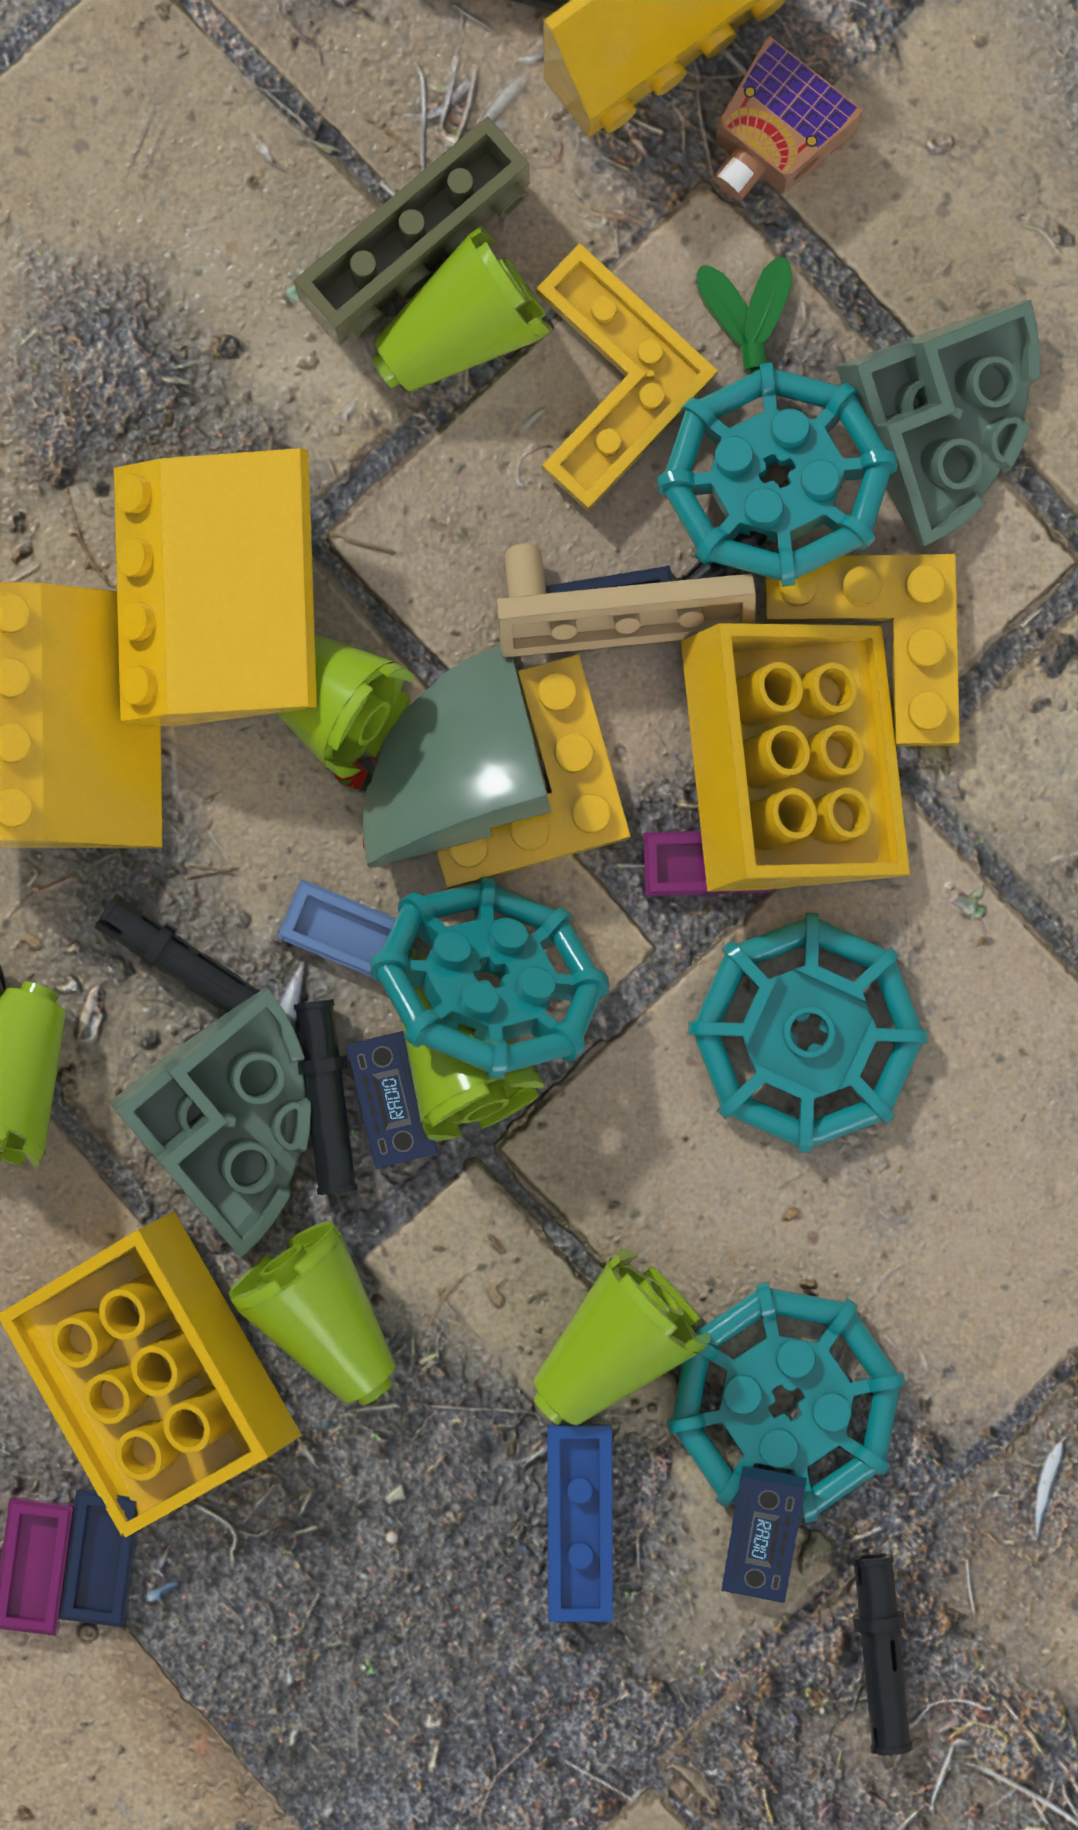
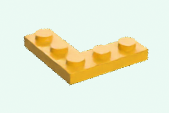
(652, 356)
(922, 607)
(580, 777)

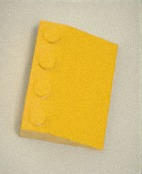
(618, 51)
(214, 587)
(794, 755)
(65, 756)
(149, 1374)

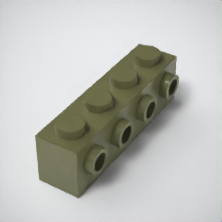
(413, 232)

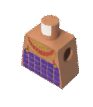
(780, 123)

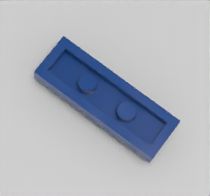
(580, 1523)

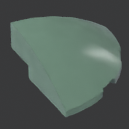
(950, 412)
(455, 764)
(228, 1117)

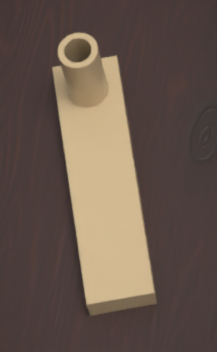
(611, 616)

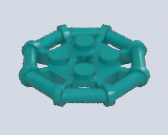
(784, 440)
(498, 949)
(822, 1067)
(794, 1364)

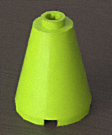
(460, 318)
(355, 707)
(28, 1069)
(460, 1093)
(319, 1314)
(617, 1342)

